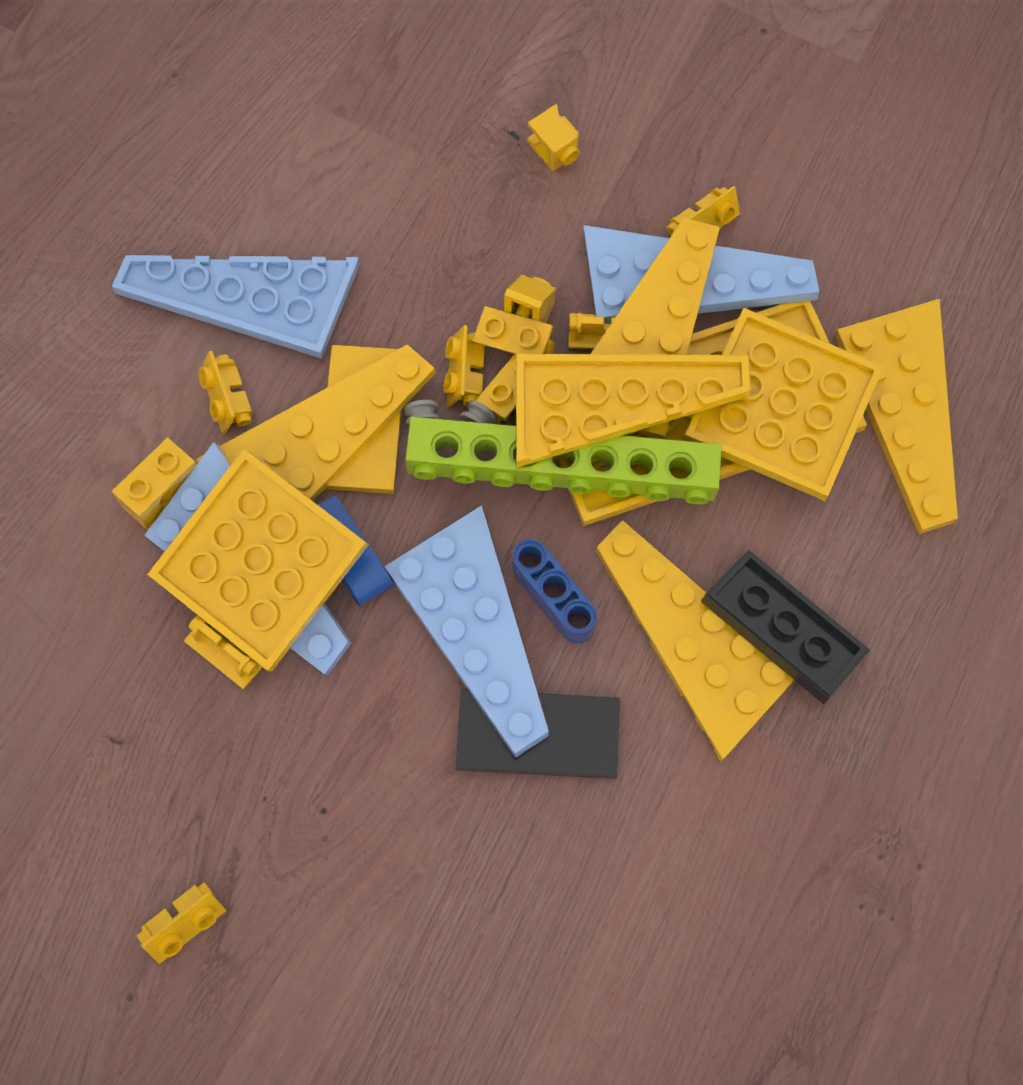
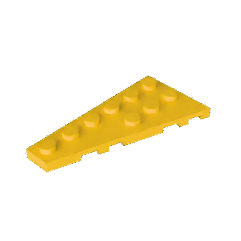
(665, 302)
(598, 397)
(911, 407)
(331, 427)
(708, 661)

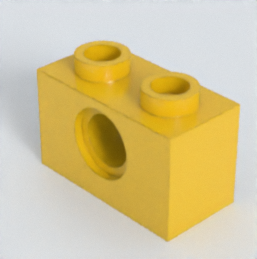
(154, 483)

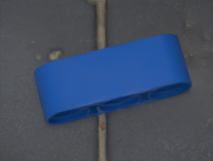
(551, 573)
(367, 575)

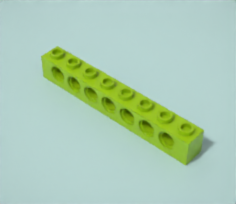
(621, 453)

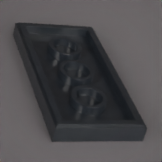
(785, 626)
(578, 745)

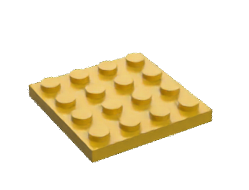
(799, 405)
(258, 560)

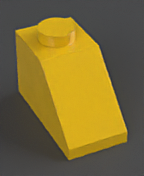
(530, 298)

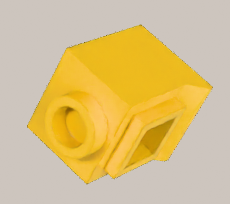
(554, 138)

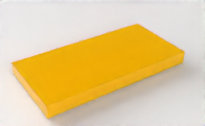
(375, 465)

